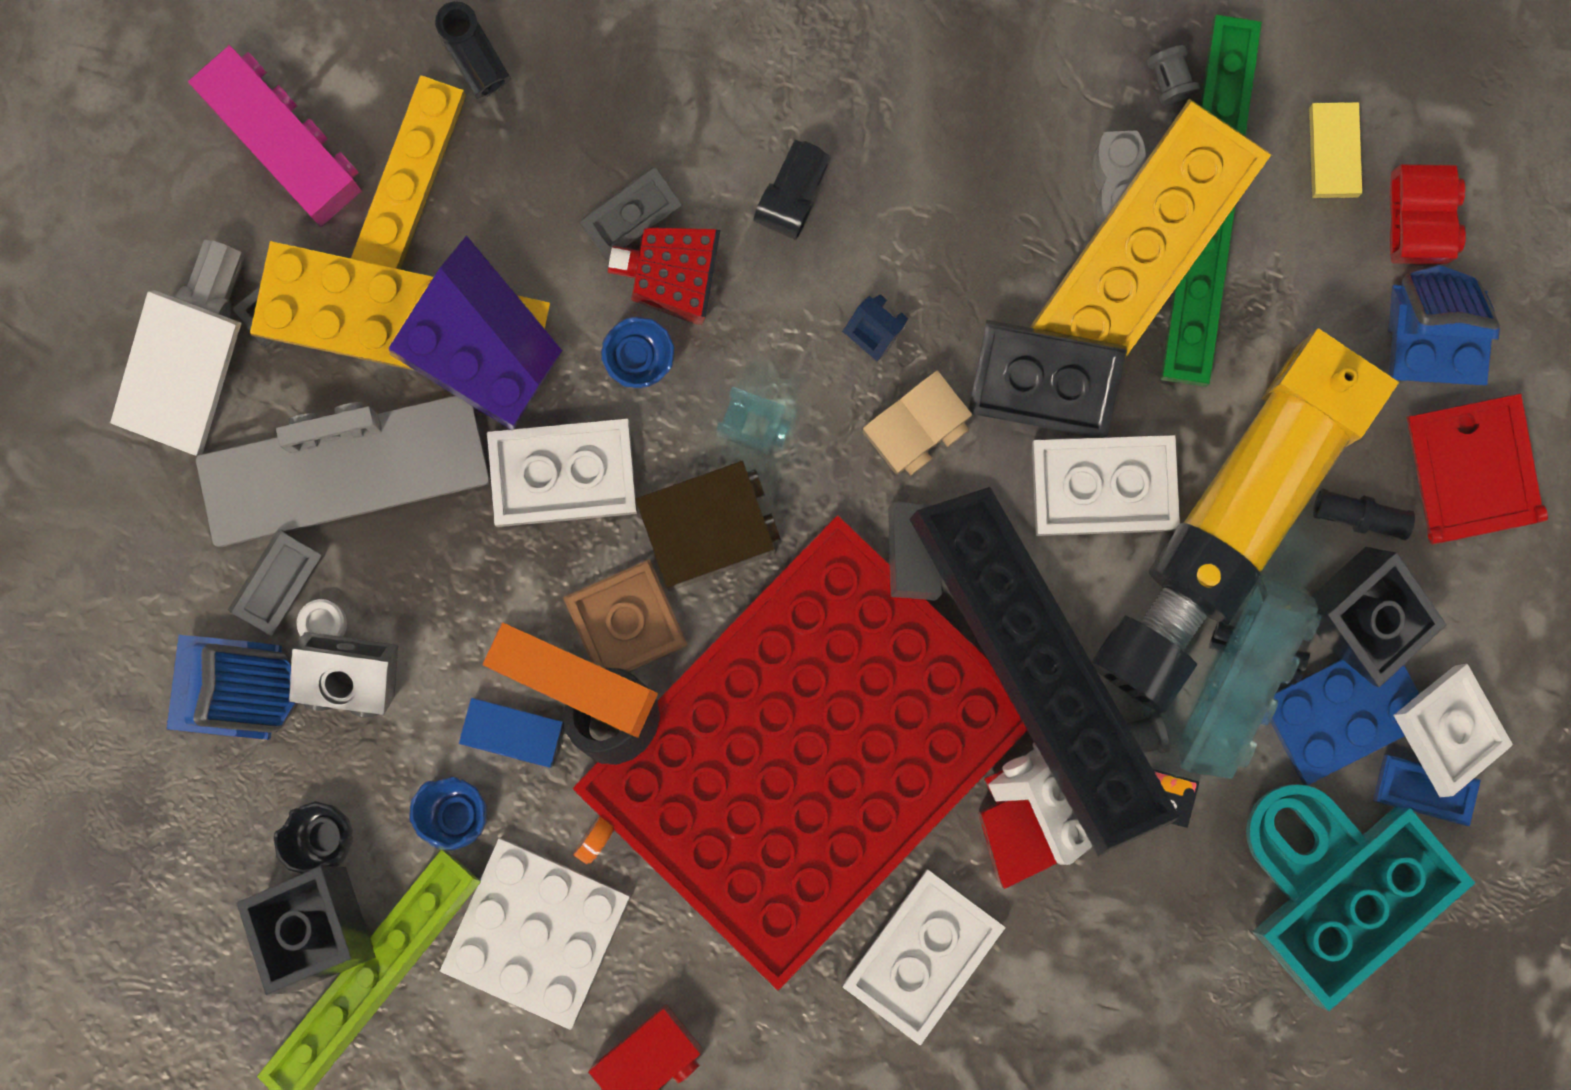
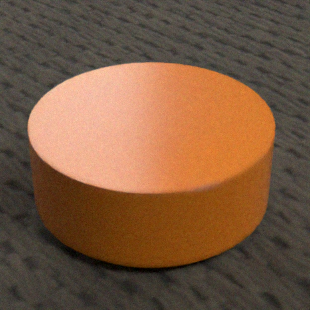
(593, 841)

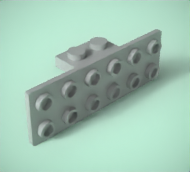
(341, 468)

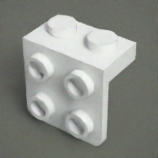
(1032, 780)

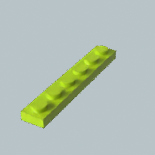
(364, 988)

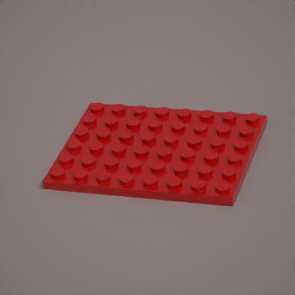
(808, 753)

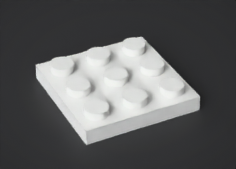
(535, 933)

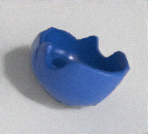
(637, 352)
(448, 813)

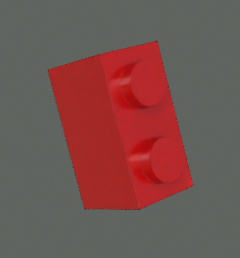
(649, 1055)

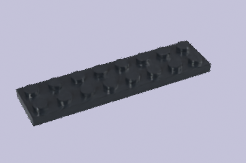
(1044, 670)

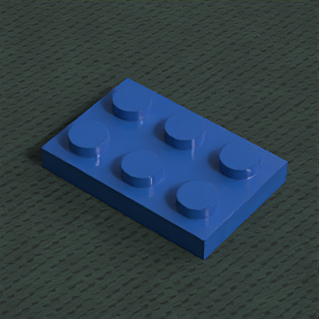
(1338, 718)

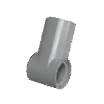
(213, 278)

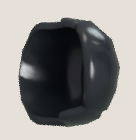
(313, 838)

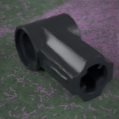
(471, 51)
(788, 201)

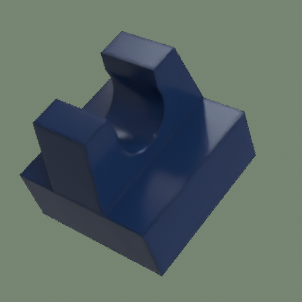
(874, 327)

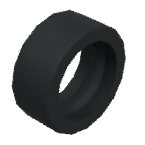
(619, 748)

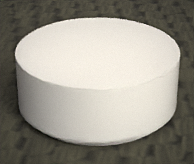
(322, 618)

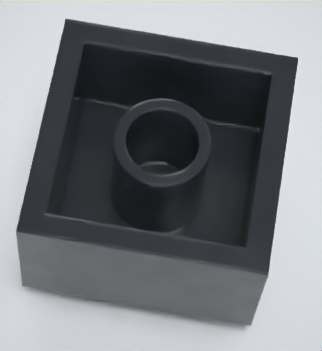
(305, 930)

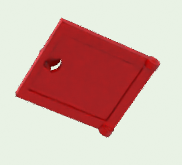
(1477, 478)

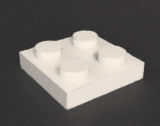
(1453, 730)

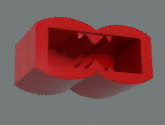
(1425, 214)

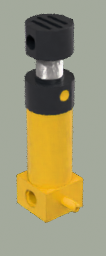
(1214, 558)

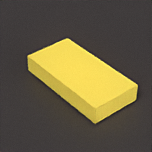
(1335, 150)

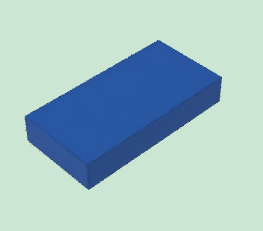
(511, 733)
(1408, 786)

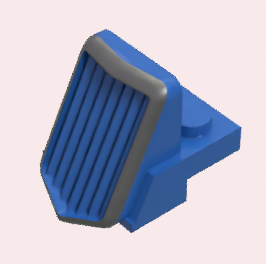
(1441, 328)
(229, 688)

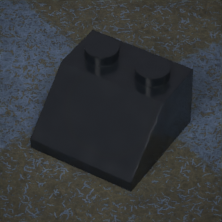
(1375, 614)

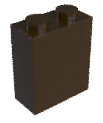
(708, 525)

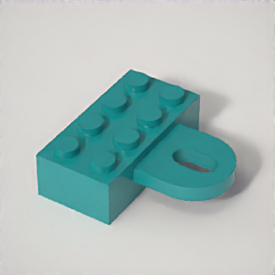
(1351, 894)

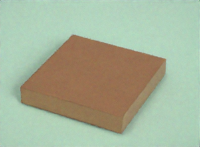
(626, 619)

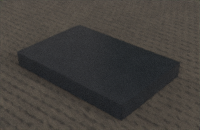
(1047, 379)

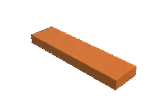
(570, 679)

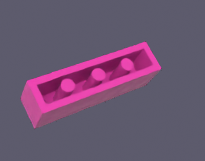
(275, 135)

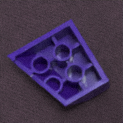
(477, 338)

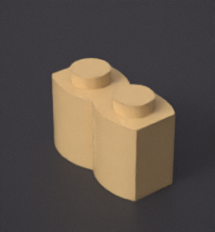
(918, 424)

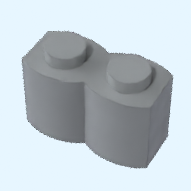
(1114, 167)

